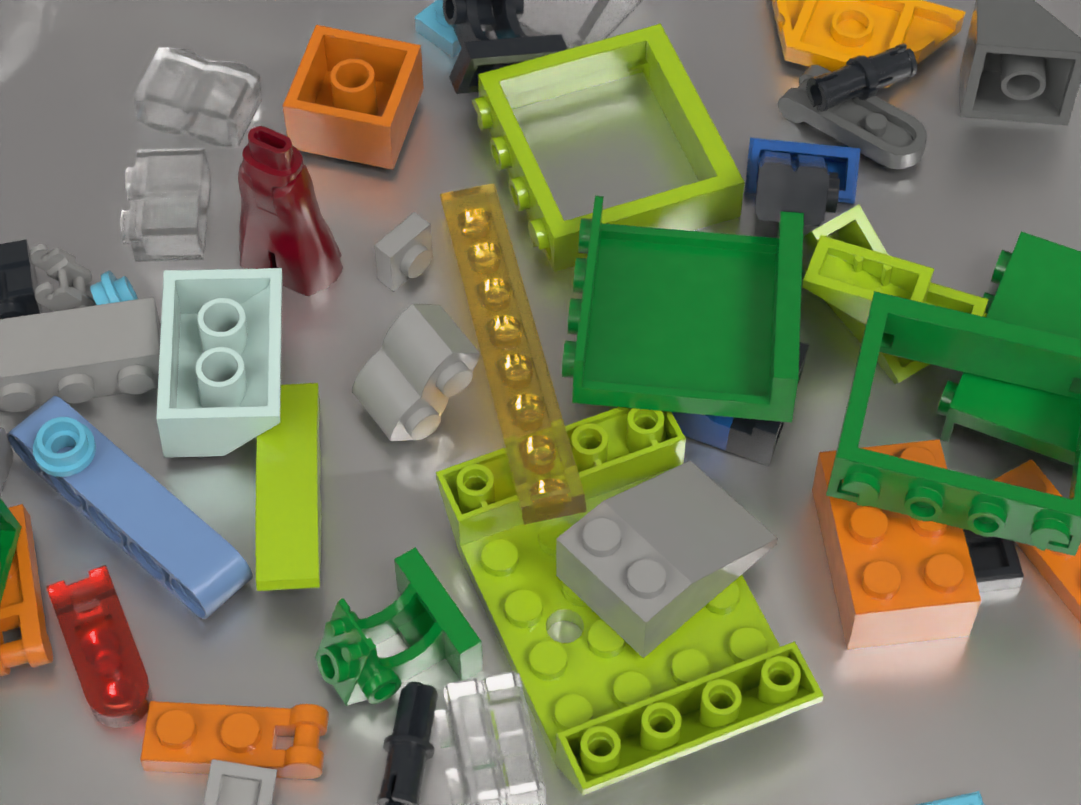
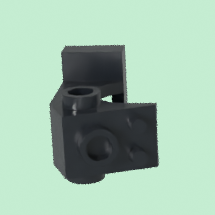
(482, 54)

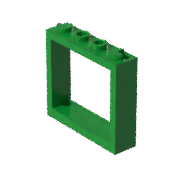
(943, 495)

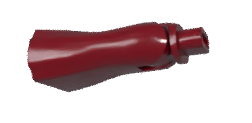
(282, 216)

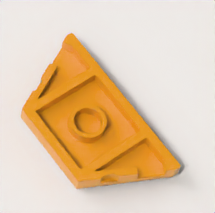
(837, 30)

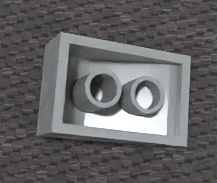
(659, 553)

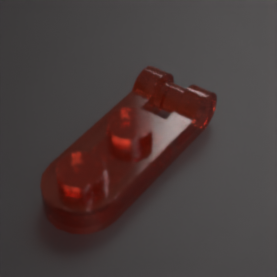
(102, 649)

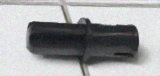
(408, 745)

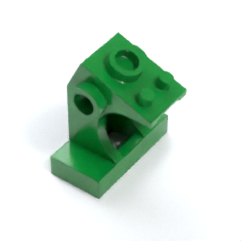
(423, 619)

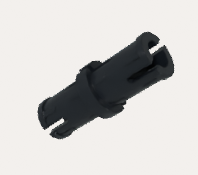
(861, 77)

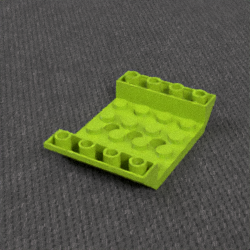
(595, 697)

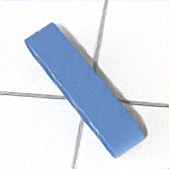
(141, 517)

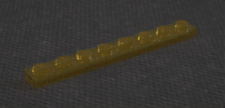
(512, 357)

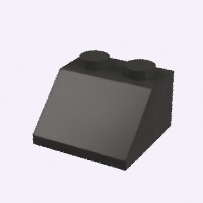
(1019, 64)

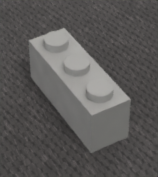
(79, 354)

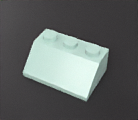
(218, 359)

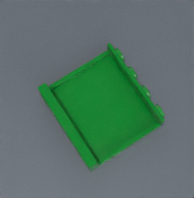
(1040, 292)
(686, 319)

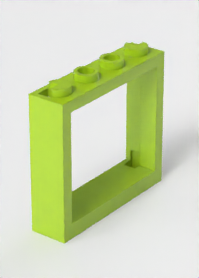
(646, 51)

